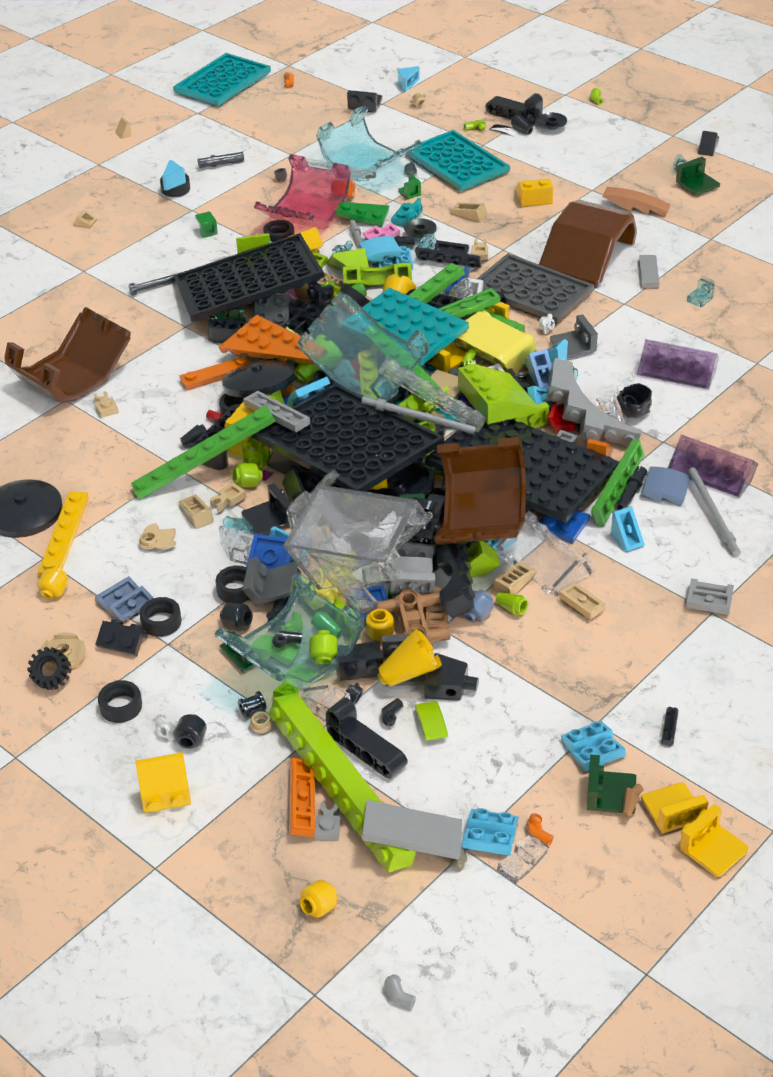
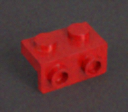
(556, 421)

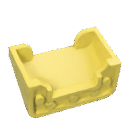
(496, 341)

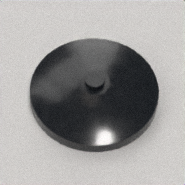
(260, 376)
(413, 479)
(28, 507)

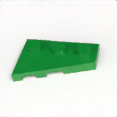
(367, 213)

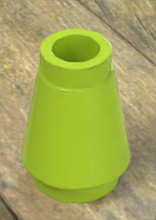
(513, 603)

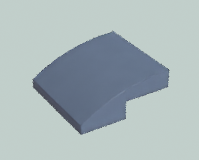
(666, 484)
(123, 599)

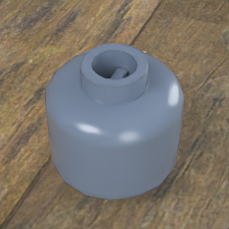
(482, 606)

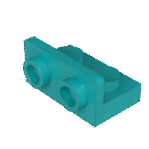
(407, 212)

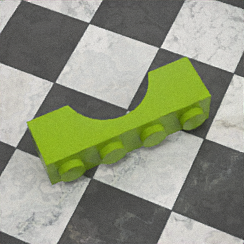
(374, 276)

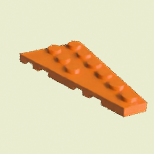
(265, 340)

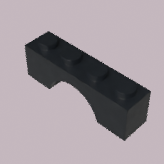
(458, 593)

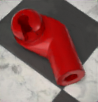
(212, 415)

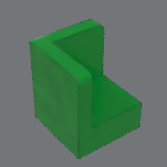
(412, 188)
(207, 224)

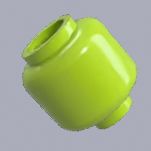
(246, 475)
(323, 647)

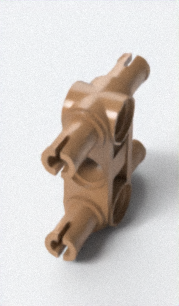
(410, 609)

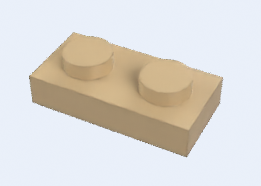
(582, 600)

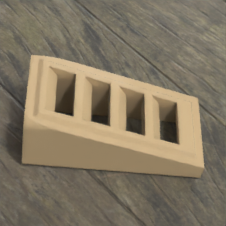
(471, 211)
(196, 511)
(501, 584)

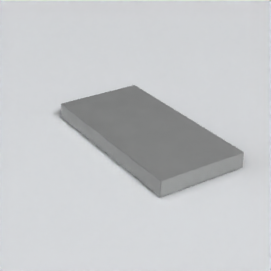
(412, 829)

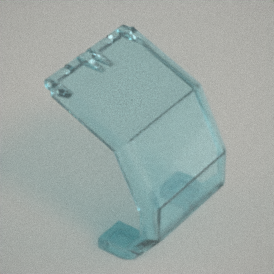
(355, 146)
(353, 347)
(303, 614)

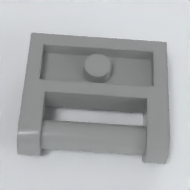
(709, 597)

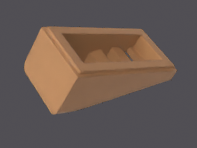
(436, 612)

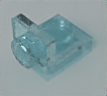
(702, 294)

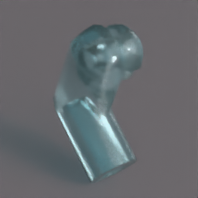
(341, 248)

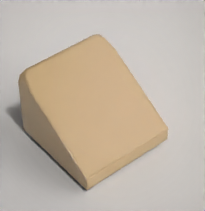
(123, 129)
(85, 219)

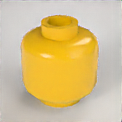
(52, 583)
(379, 623)
(318, 898)

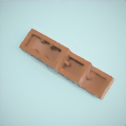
(629, 198)

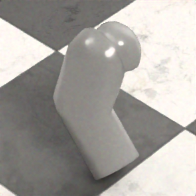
(395, 992)

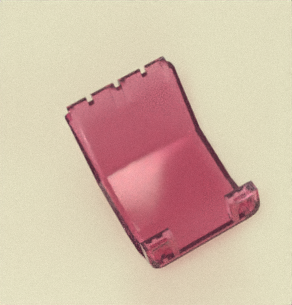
(310, 194)

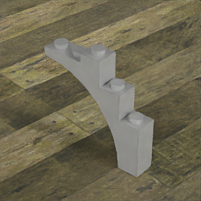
(579, 409)

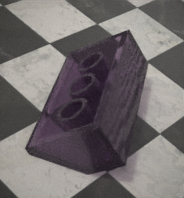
(678, 364)
(715, 466)

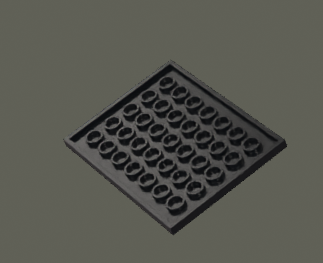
(248, 277)
(351, 439)
(557, 471)

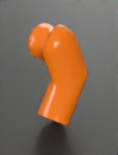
(289, 82)
(535, 828)

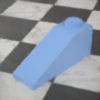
(539, 367)

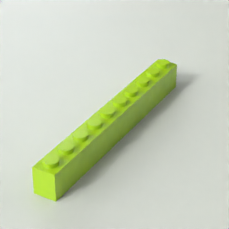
(333, 771)

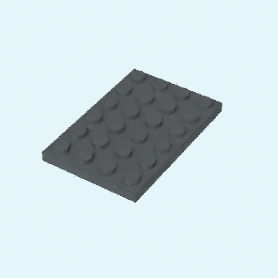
(535, 287)

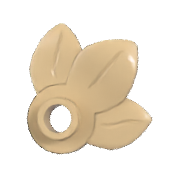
(157, 538)

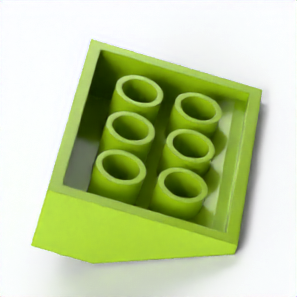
(495, 393)

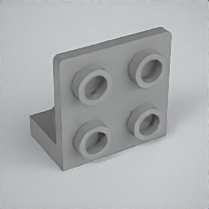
(415, 575)

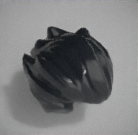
(635, 400)

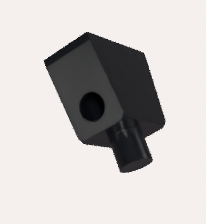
(449, 680)

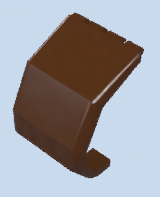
(585, 239)
(79, 363)
(483, 491)

